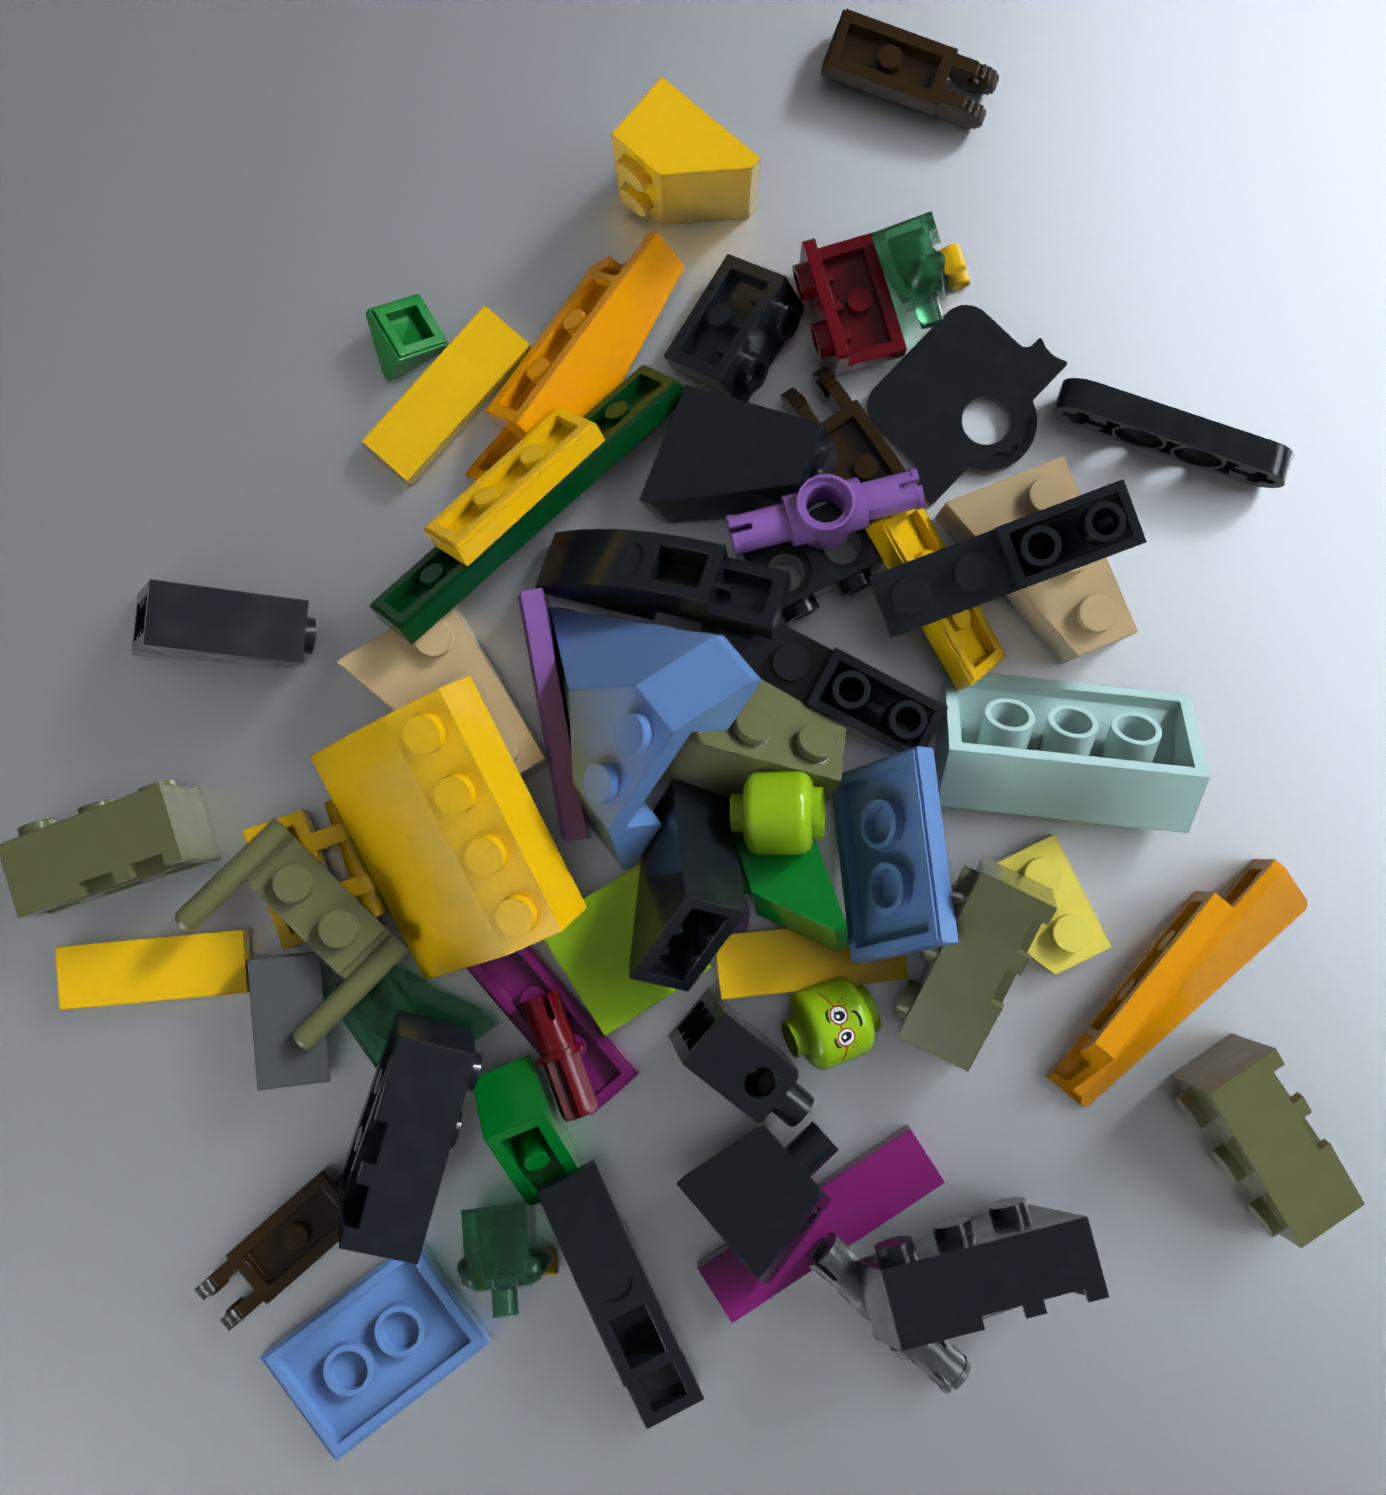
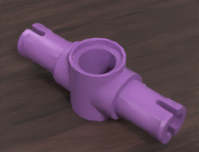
(856, 501)

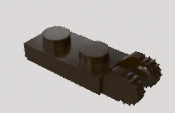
(907, 69)
(857, 440)
(280, 1247)

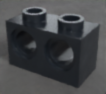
(817, 571)

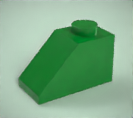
(794, 893)
(524, 1126)

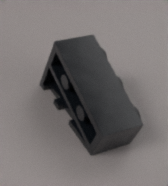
(405, 1136)
(976, 1270)

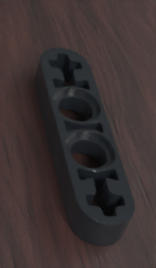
(1173, 433)

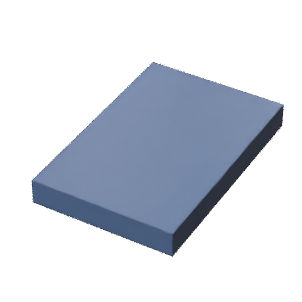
(894, 857)
(375, 1349)

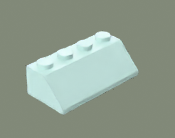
(1071, 752)

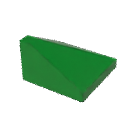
(404, 335)

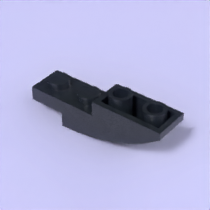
(1007, 558)
(664, 574)
(840, 687)
(619, 1294)

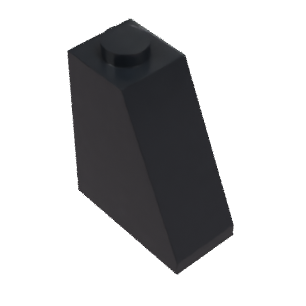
(732, 458)
(221, 625)
(686, 889)

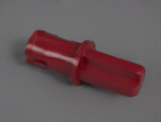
(560, 1056)

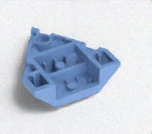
(631, 707)

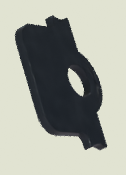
(946, 371)

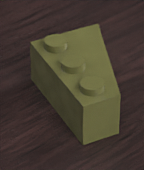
(767, 735)
(107, 848)
(968, 980)
(1266, 1139)

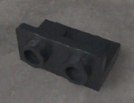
(737, 328)

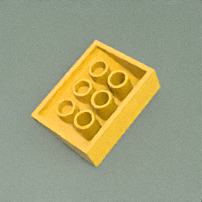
(449, 831)

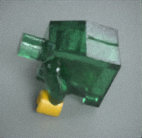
(918, 270)
(503, 1254)

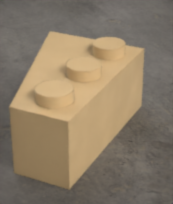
(1067, 612)
(439, 657)

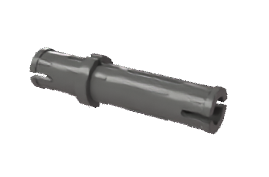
(837, 1266)

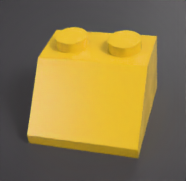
(682, 162)

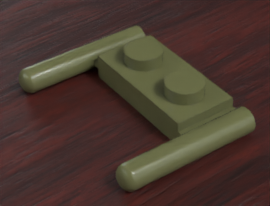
(316, 909)

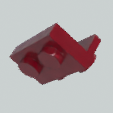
(850, 303)

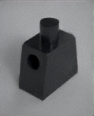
(723, 1050)
(762, 1195)

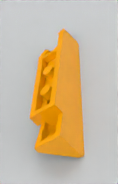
(584, 345)
(1178, 973)

